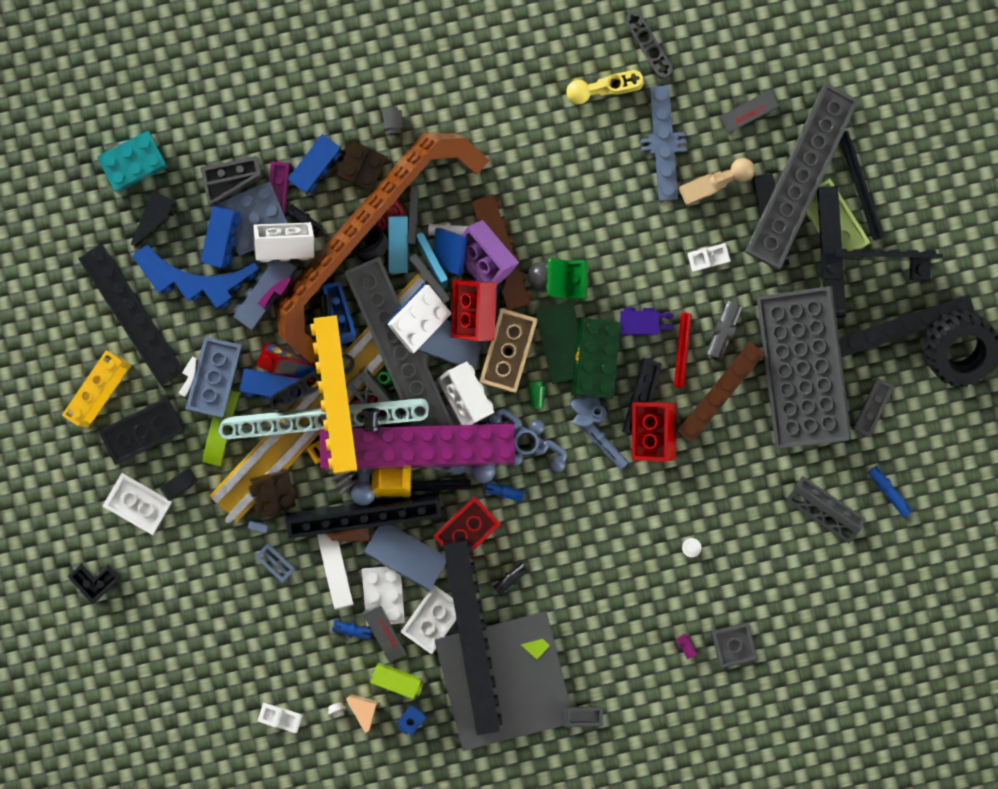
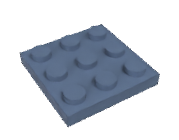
(256, 207)

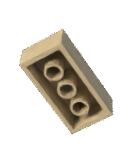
(511, 332)

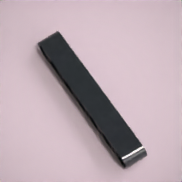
(831, 239)

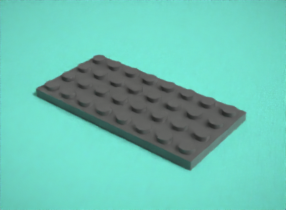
(804, 367)

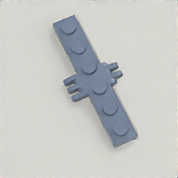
(664, 143)

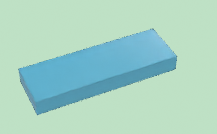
(398, 244)
(431, 260)

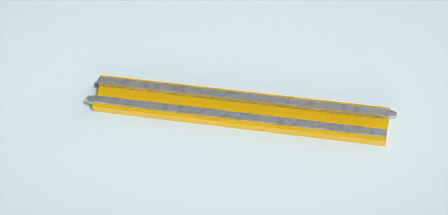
(282, 450)

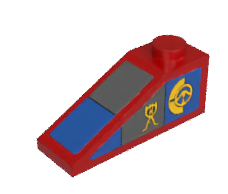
(284, 362)

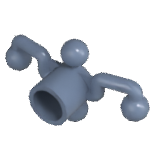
(540, 447)

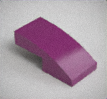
(279, 288)

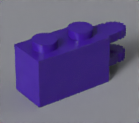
(643, 322)

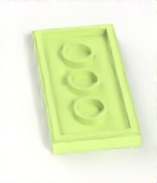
(851, 232)

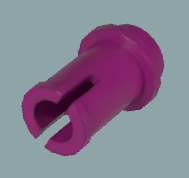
(686, 646)

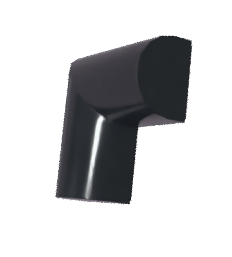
(94, 587)

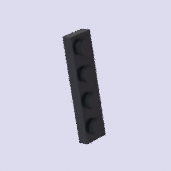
(643, 388)

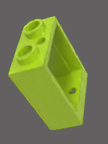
(397, 680)

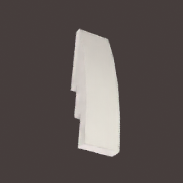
(335, 572)

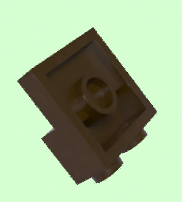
(360, 165)
(272, 493)

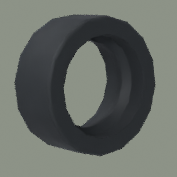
(376, 251)
(178, 484)

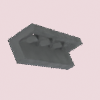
(376, 389)
(828, 507)

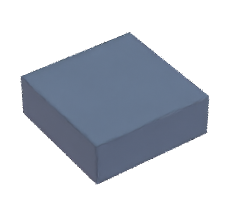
(258, 527)

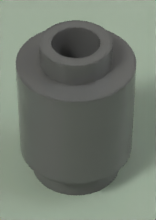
(393, 121)

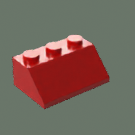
(473, 310)
(654, 431)

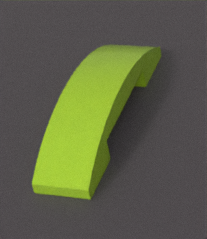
(215, 444)

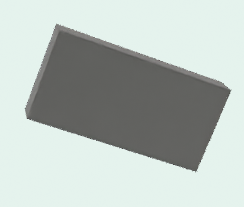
(583, 716)

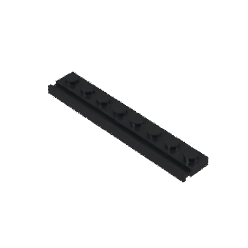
(131, 314)

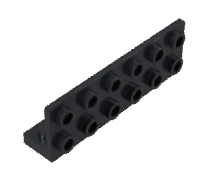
(918, 261)

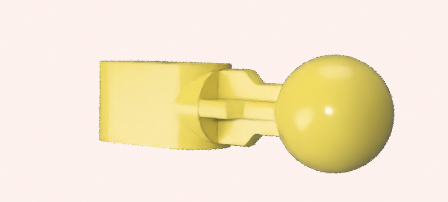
(579, 91)

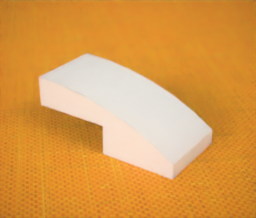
(709, 257)
(189, 371)
(280, 717)

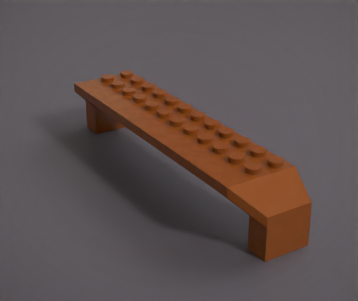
(290, 307)

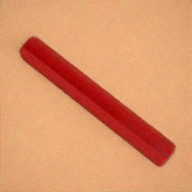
(682, 350)

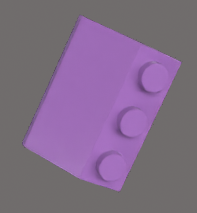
(486, 255)

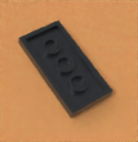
(141, 431)

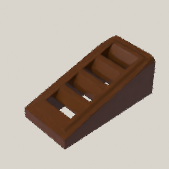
(350, 535)

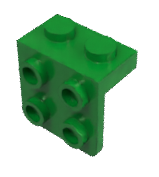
(567, 278)

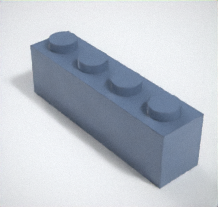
(250, 312)

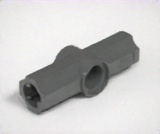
(724, 330)

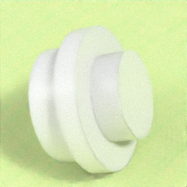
(691, 547)
(337, 710)

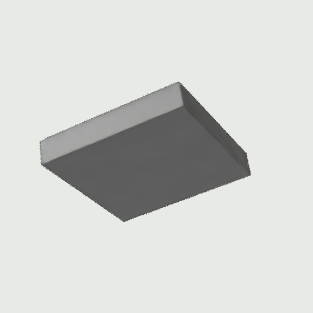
(734, 645)

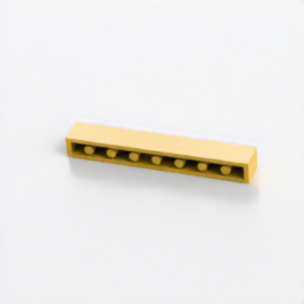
(335, 395)

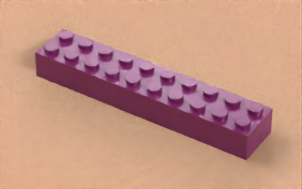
(429, 446)

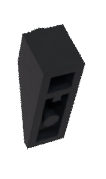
(155, 215)

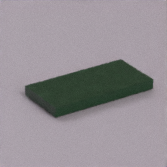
(559, 338)

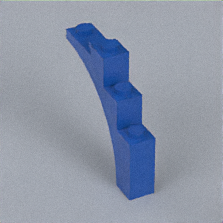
(192, 286)

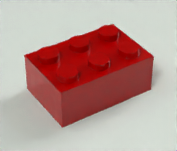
(470, 523)

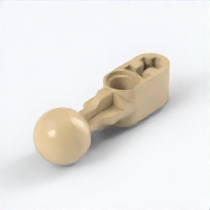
(741, 171)

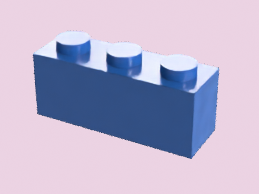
(315, 165)
(221, 236)
(340, 308)
(266, 384)

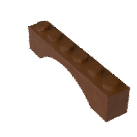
(514, 290)
(720, 392)

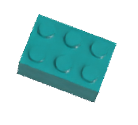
(132, 162)

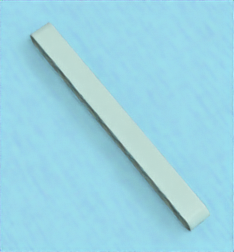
(315, 423)

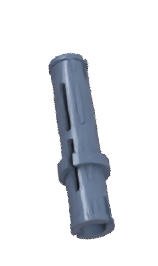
(604, 444)

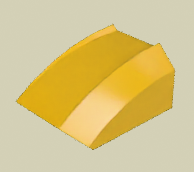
(392, 482)

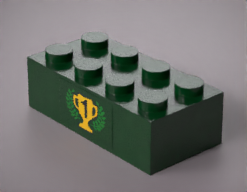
(596, 358)

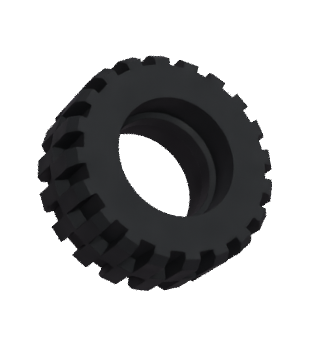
(946, 332)

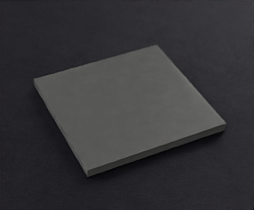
(527, 688)

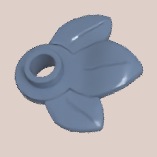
(585, 411)

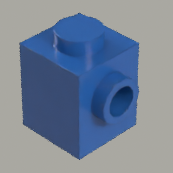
(411, 720)

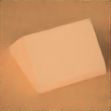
(363, 709)

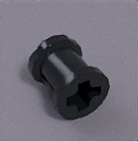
(370, 419)

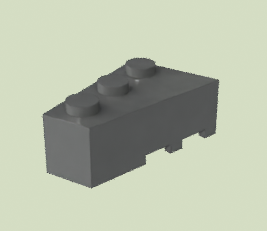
(229, 178)

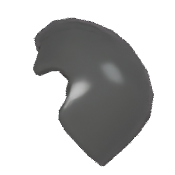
(538, 276)

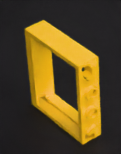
(97, 390)

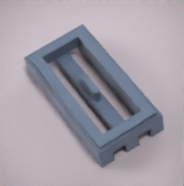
(280, 557)

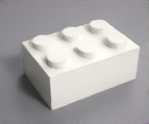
(283, 241)
(465, 394)

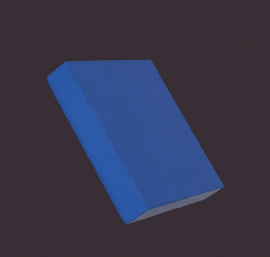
(450, 250)

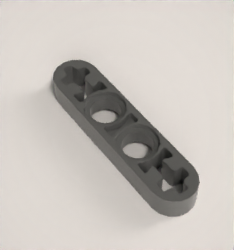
(646, 46)

